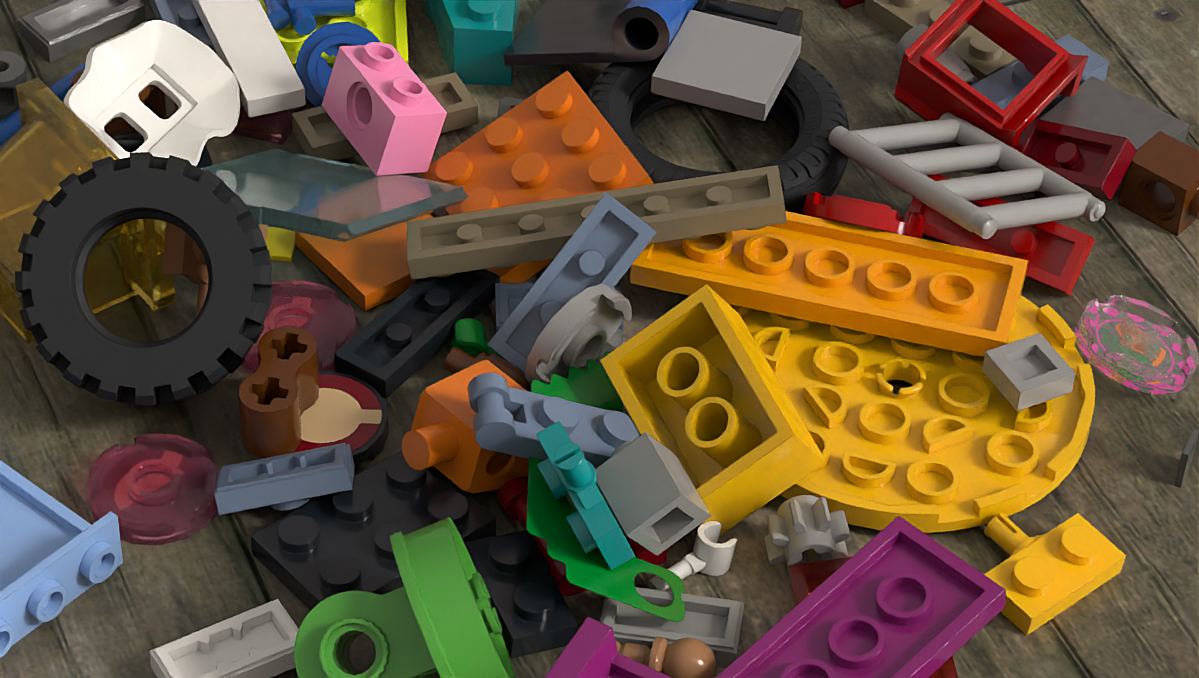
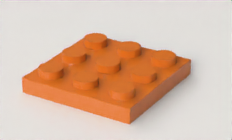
(539, 152)

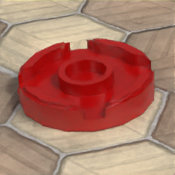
(863, 214)

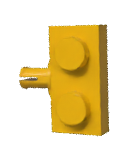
(1050, 569)

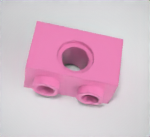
(383, 109)

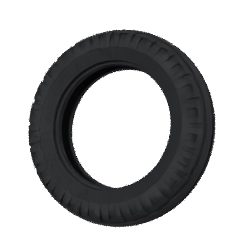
(804, 107)

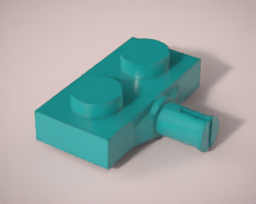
(571, 474)

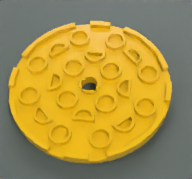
(938, 450)

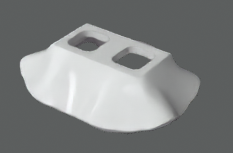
(176, 64)

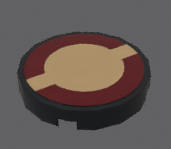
(346, 413)

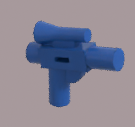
(301, 13)

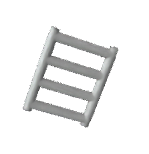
(953, 195)

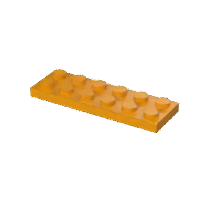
(849, 280)

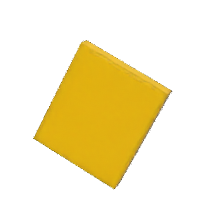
(280, 244)

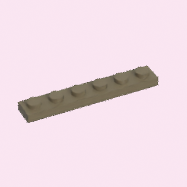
(542, 228)

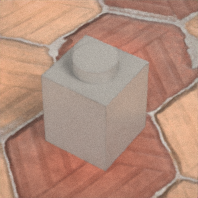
(650, 493)

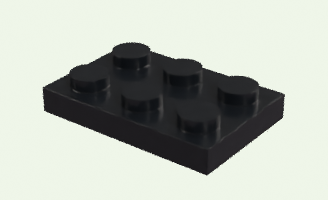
(345, 535)

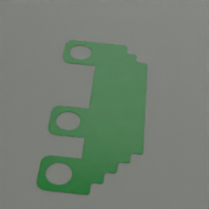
(548, 516)

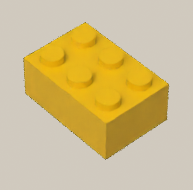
(715, 404)

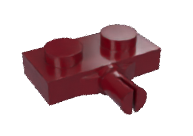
(1080, 155)

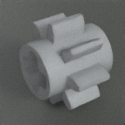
(806, 532)

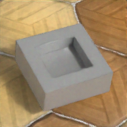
(1028, 371)

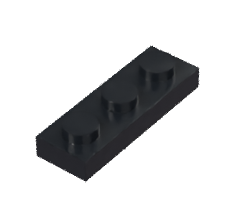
(414, 328)

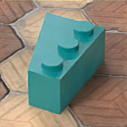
(475, 37)

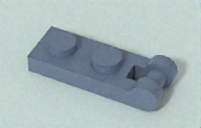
(513, 416)

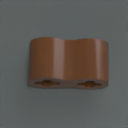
(279, 392)

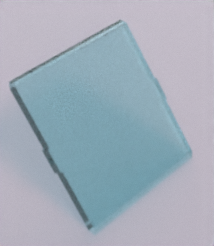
(329, 195)

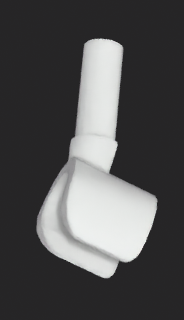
(707, 556)

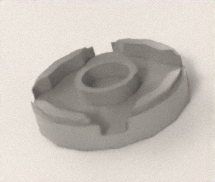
(579, 332)

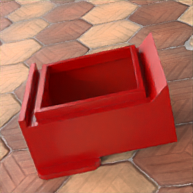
(934, 90)

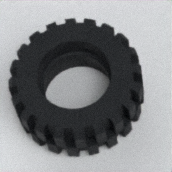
(57, 260)

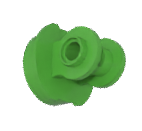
(424, 628)

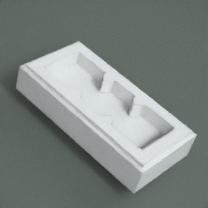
(243, 646)

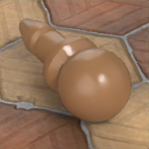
(679, 659)

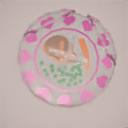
(1136, 345)

